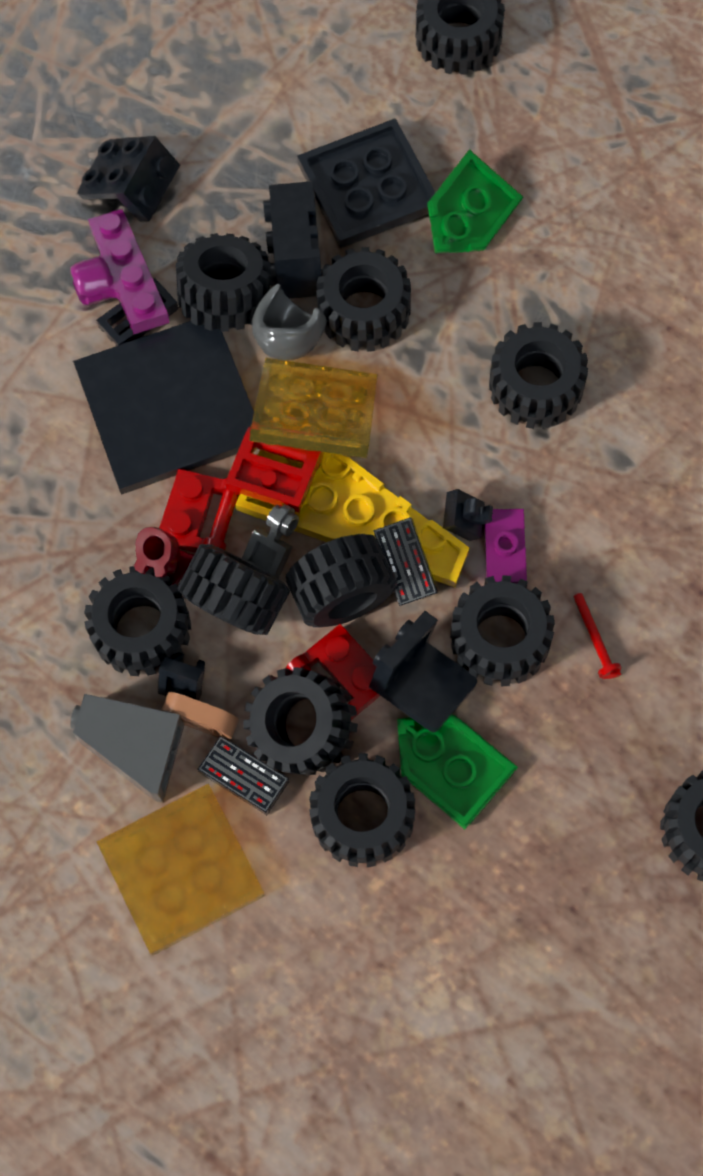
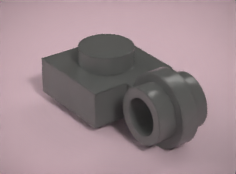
(267, 549)

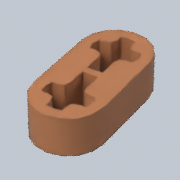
(201, 715)

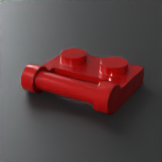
(271, 479)
(189, 507)
(344, 663)

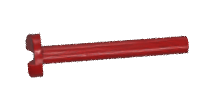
(609, 670)

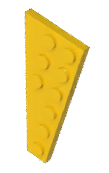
(352, 502)

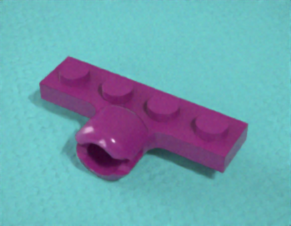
(119, 274)

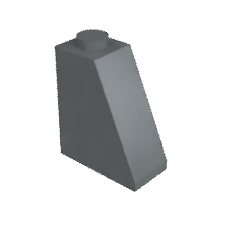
(131, 740)

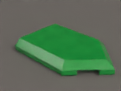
(470, 207)
(452, 767)

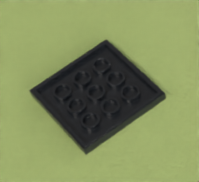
(166, 403)

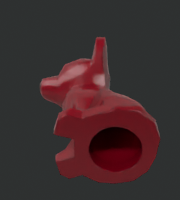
(160, 551)

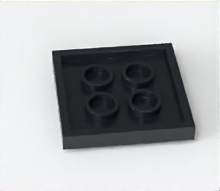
(367, 182)

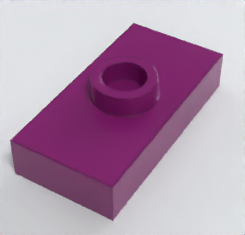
(506, 545)

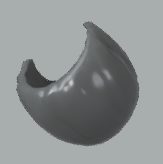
(284, 328)

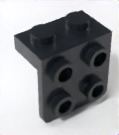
(133, 171)
(420, 676)

